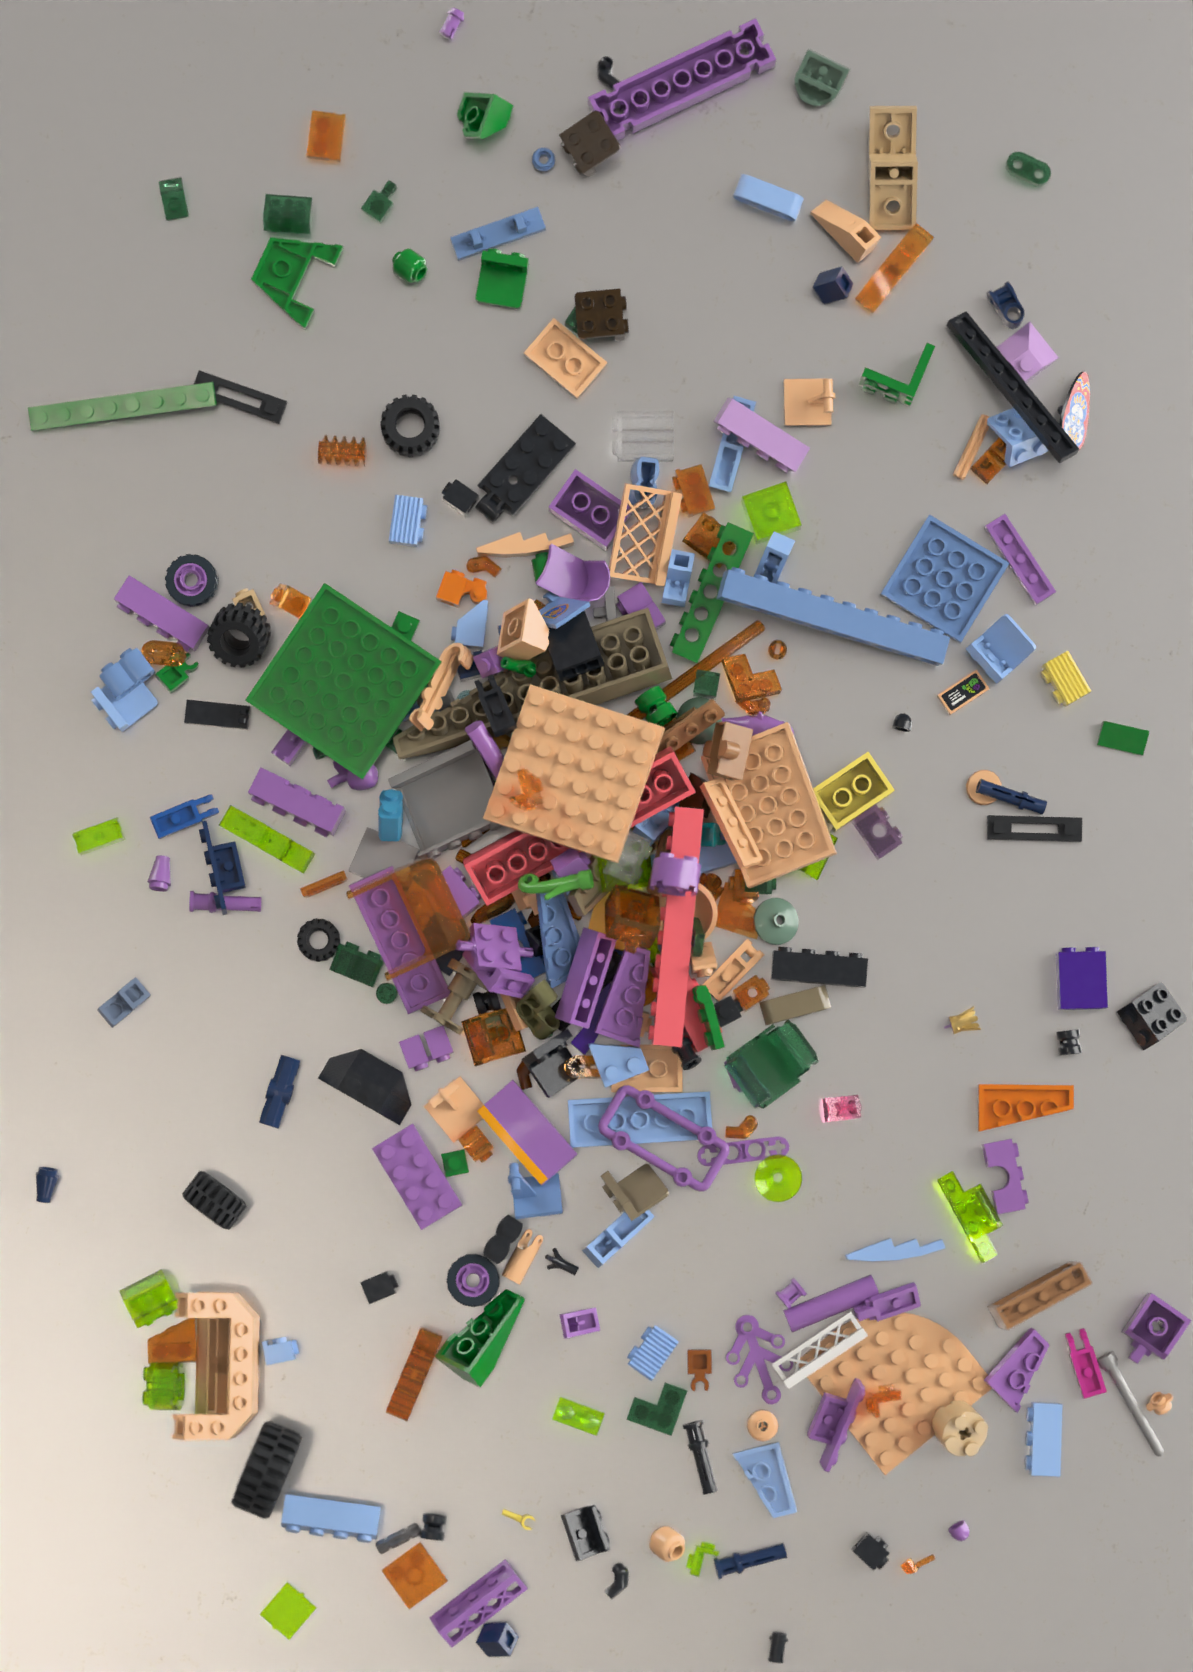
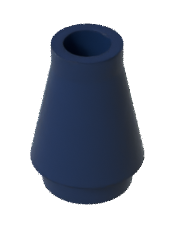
(45, 1183)

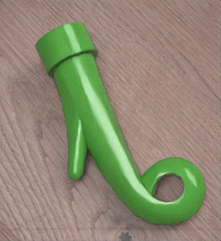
(554, 887)

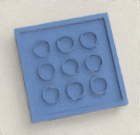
(944, 578)

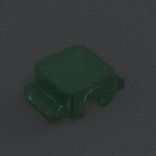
(771, 1063)

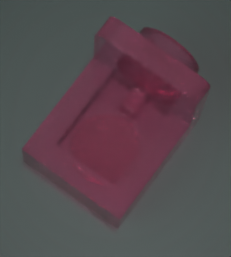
(842, 1108)

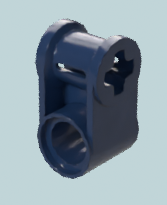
(1005, 301)

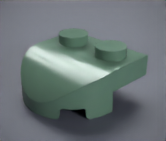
(819, 79)

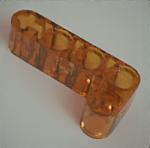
(414, 1373)

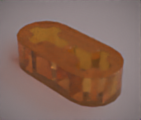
(164, 653)
(586, 1072)

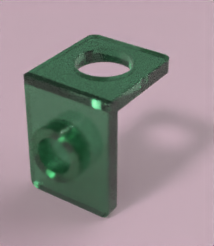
(173, 199)

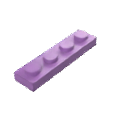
(1020, 559)

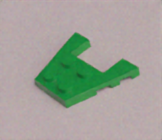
(283, 269)

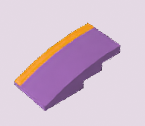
(527, 1132)

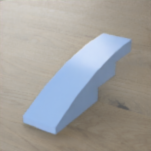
(728, 456)
(887, 1251)

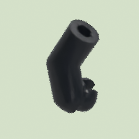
(605, 72)
(620, 1580)

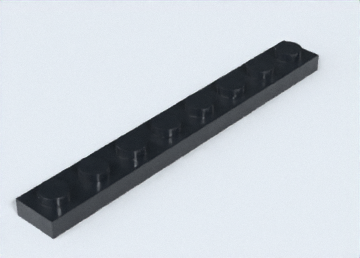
(1012, 387)

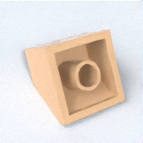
(523, 632)

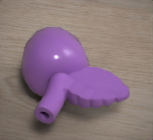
(353, 781)

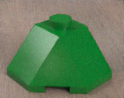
(483, 114)

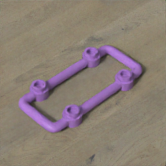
(646, 1100)

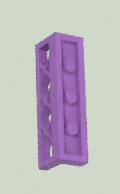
(475, 1600)

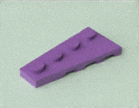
(624, 1004)

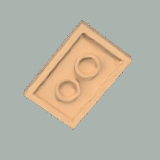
(565, 358)
(663, 1071)

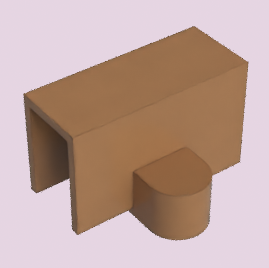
(728, 750)

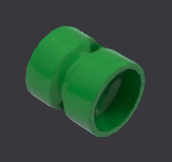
(652, 700)

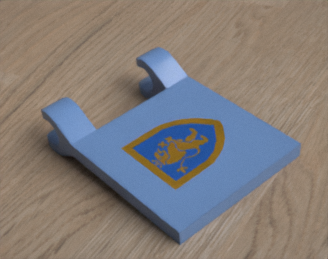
(561, 609)

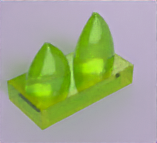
(578, 1416)

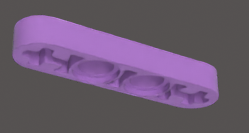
(742, 1147)

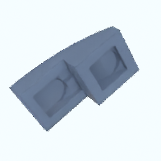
(123, 1002)

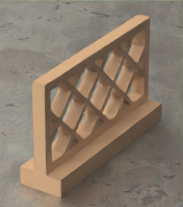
(664, 534)

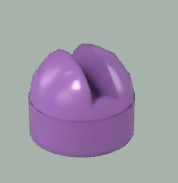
(959, 1530)

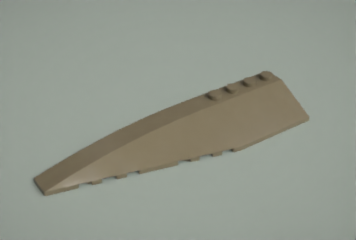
(631, 663)

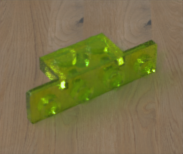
(974, 1214)

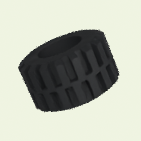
(404, 406)
(232, 649)
(214, 1200)

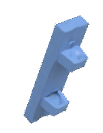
(498, 233)

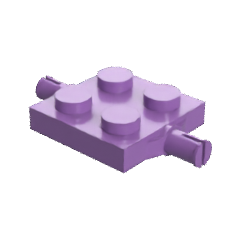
(494, 947)

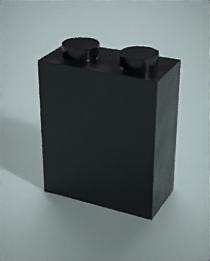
(574, 648)

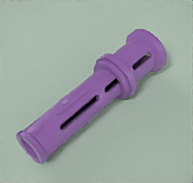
(235, 903)

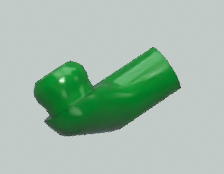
(524, 667)

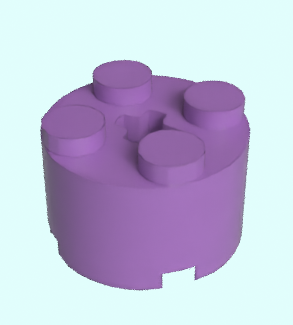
(675, 875)

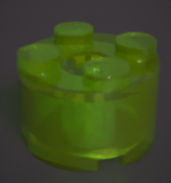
(163, 1386)

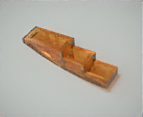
(894, 268)

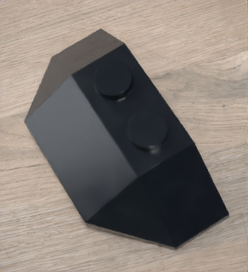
(369, 1083)

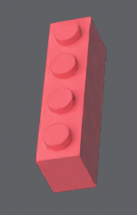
(692, 1026)

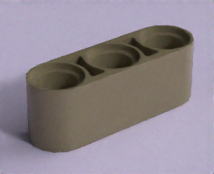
(795, 1005)

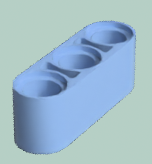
(768, 197)

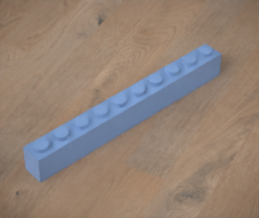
(833, 617)

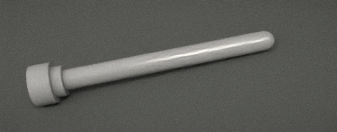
(1110, 1364)

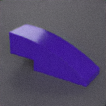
(586, 1035)

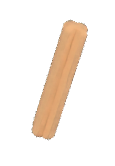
(972, 448)

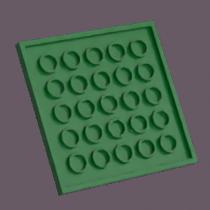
(343, 681)

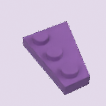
(1014, 1372)

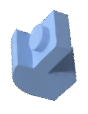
(678, 578)

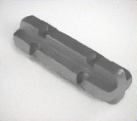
(398, 1538)

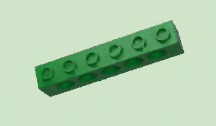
(693, 650)

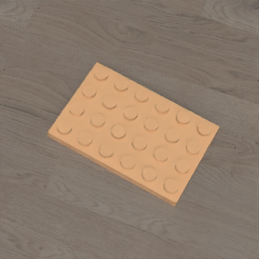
(779, 807)

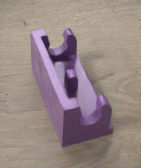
(289, 747)

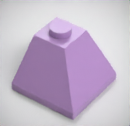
(1027, 352)

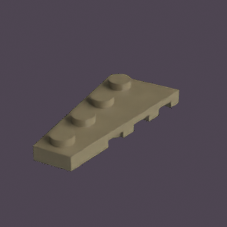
(585, 900)

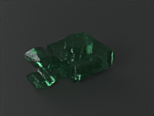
(378, 203)

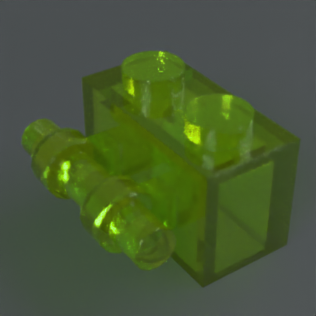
(148, 1295)

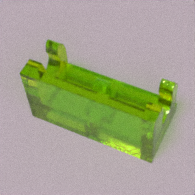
(98, 836)

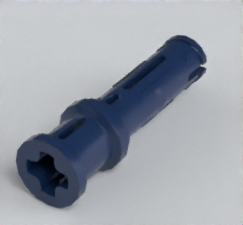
(738, 1562)

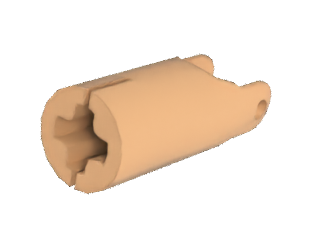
(522, 1257)

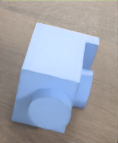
(280, 1350)

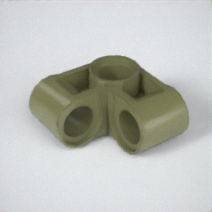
(537, 1012)

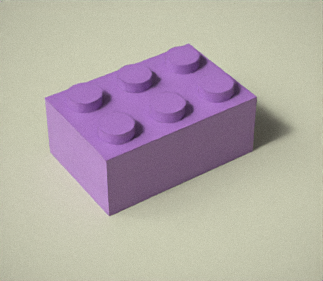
(588, 509)

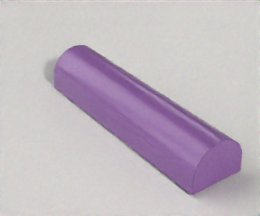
(486, 746)
(830, 1303)

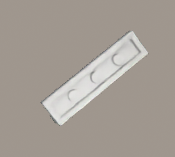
(825, 1357)

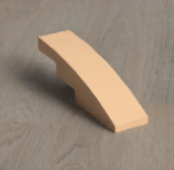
(517, 547)

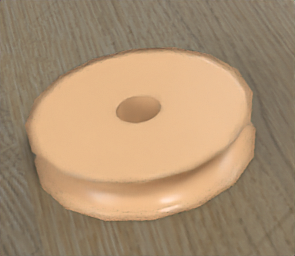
(972, 784)

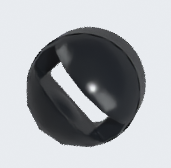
(902, 723)

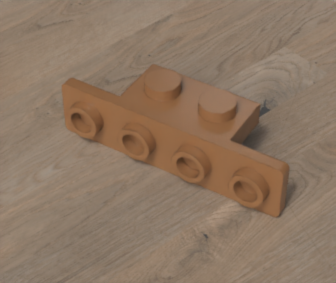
(690, 725)

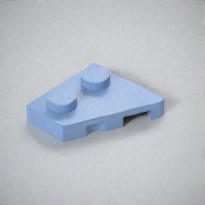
(617, 1062)

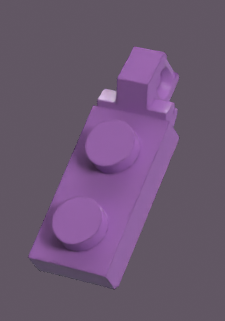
(889, 1303)

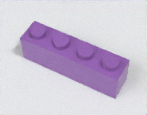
(161, 613)
(585, 978)

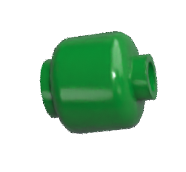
(409, 266)

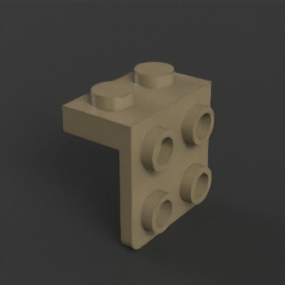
(636, 1191)

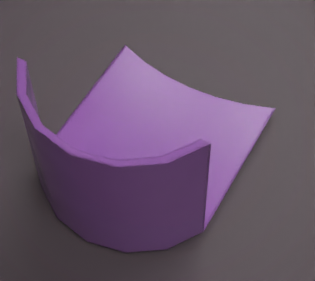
(574, 577)

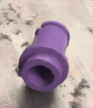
(453, 20)

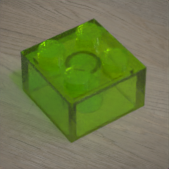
(771, 511)

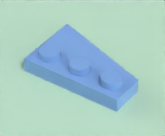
(769, 1476)

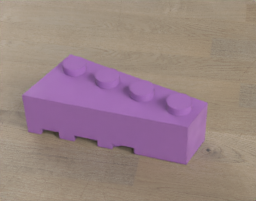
(296, 802)

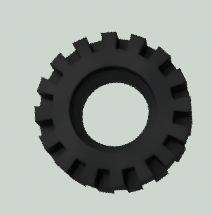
(304, 943)

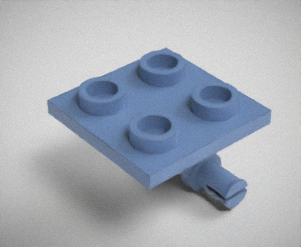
(531, 1197)

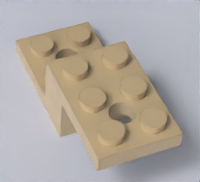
(892, 167)

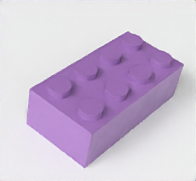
(417, 1176)

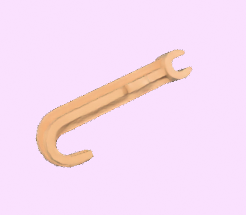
(440, 683)

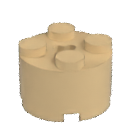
(960, 1428)

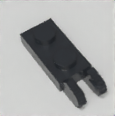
(496, 708)

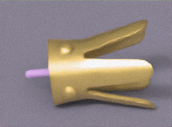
(964, 1021)

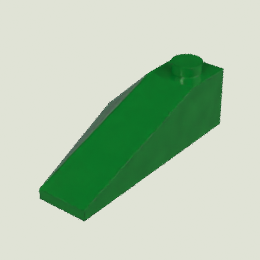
(478, 1346)

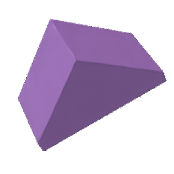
(579, 1322)

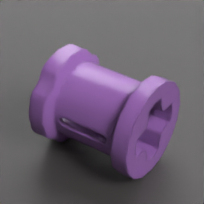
(791, 1293)

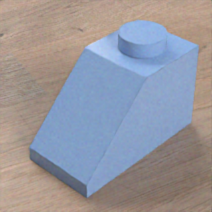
(472, 627)

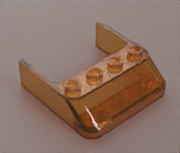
(429, 906)

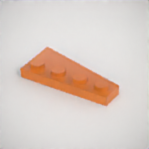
(1011, 1104)

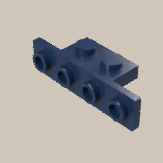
(225, 865)

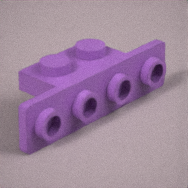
(833, 1420)

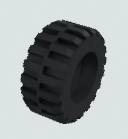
(266, 1470)

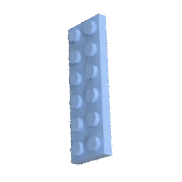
(638, 1123)

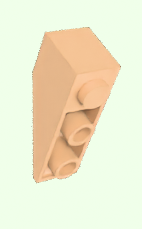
(847, 229)
(706, 964)

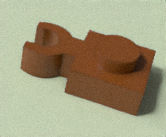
(699, 1364)

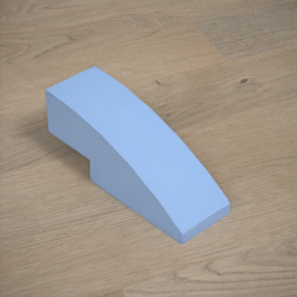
(615, 1237)

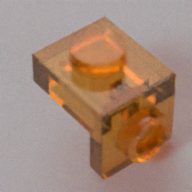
(289, 600)
(737, 885)

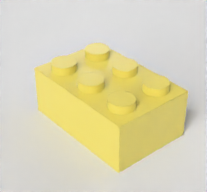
(852, 791)

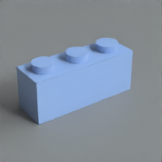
(1044, 1439)

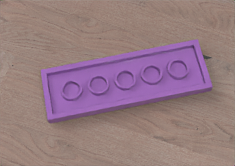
(400, 943)

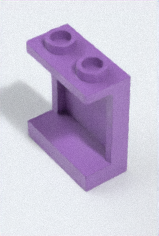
(502, 980)

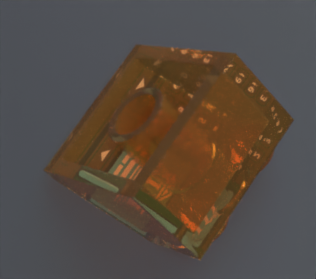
(492, 1037)

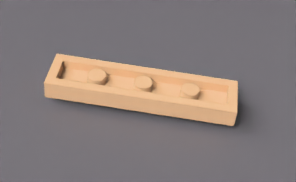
(731, 823)

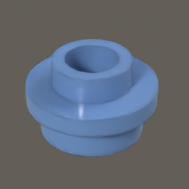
(543, 152)

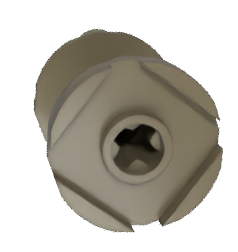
(461, 988)

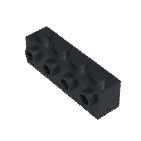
(819, 968)

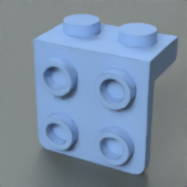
(1020, 439)
(1001, 648)
(127, 709)

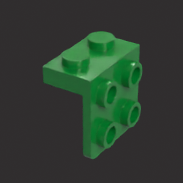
(502, 278)

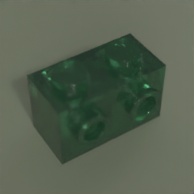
(287, 214)

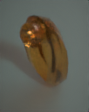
(494, 909)

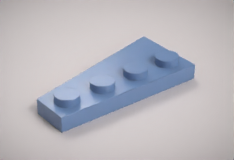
(558, 937)

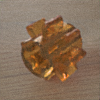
(712, 883)

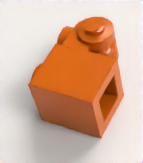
(455, 586)

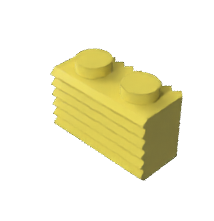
(1065, 679)

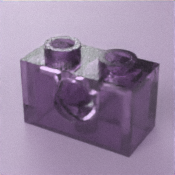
(878, 845)

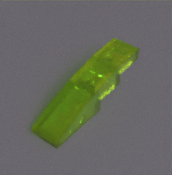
(267, 839)

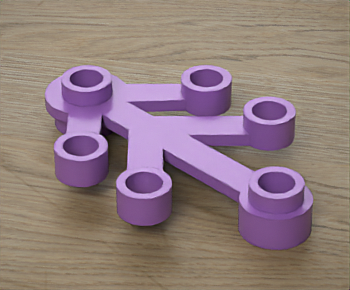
(756, 1355)

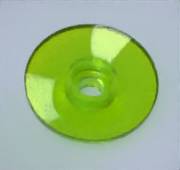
(789, 1183)

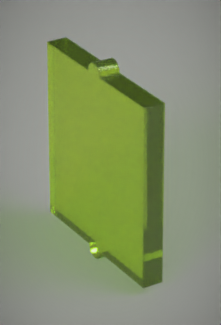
(288, 1610)

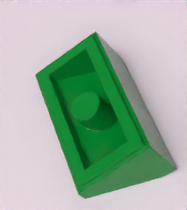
(1123, 738)

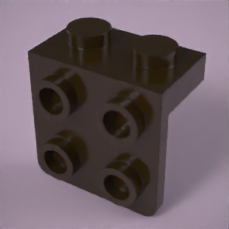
(589, 143)
(601, 314)

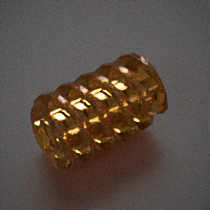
(342, 450)

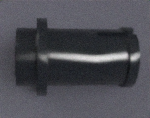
(777, 1647)

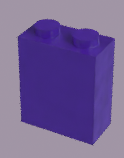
(1081, 979)

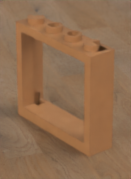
(1039, 1295)

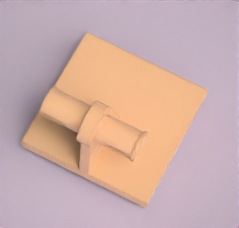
(808, 402)
(455, 1108)

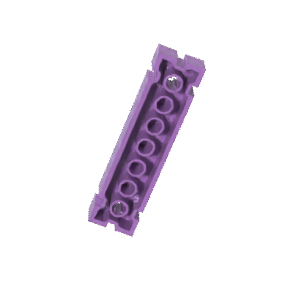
(684, 80)

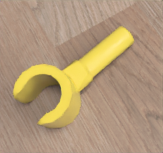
(518, 1518)

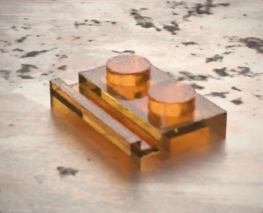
(326, 136)

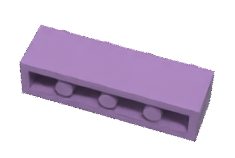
(760, 434)

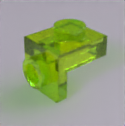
(695, 1560)

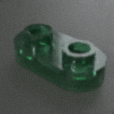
(1029, 166)

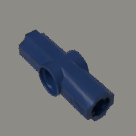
(279, 1091)

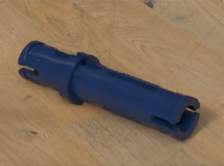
(1010, 796)

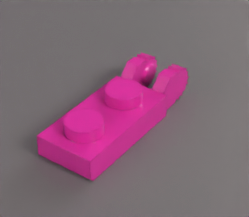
(1086, 1366)

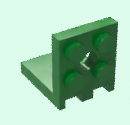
(892, 389)

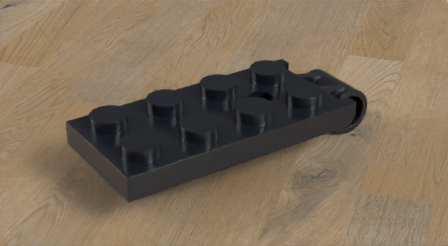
(530, 461)

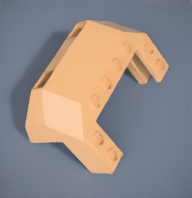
(224, 1366)

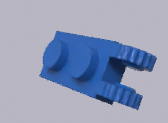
(181, 816)

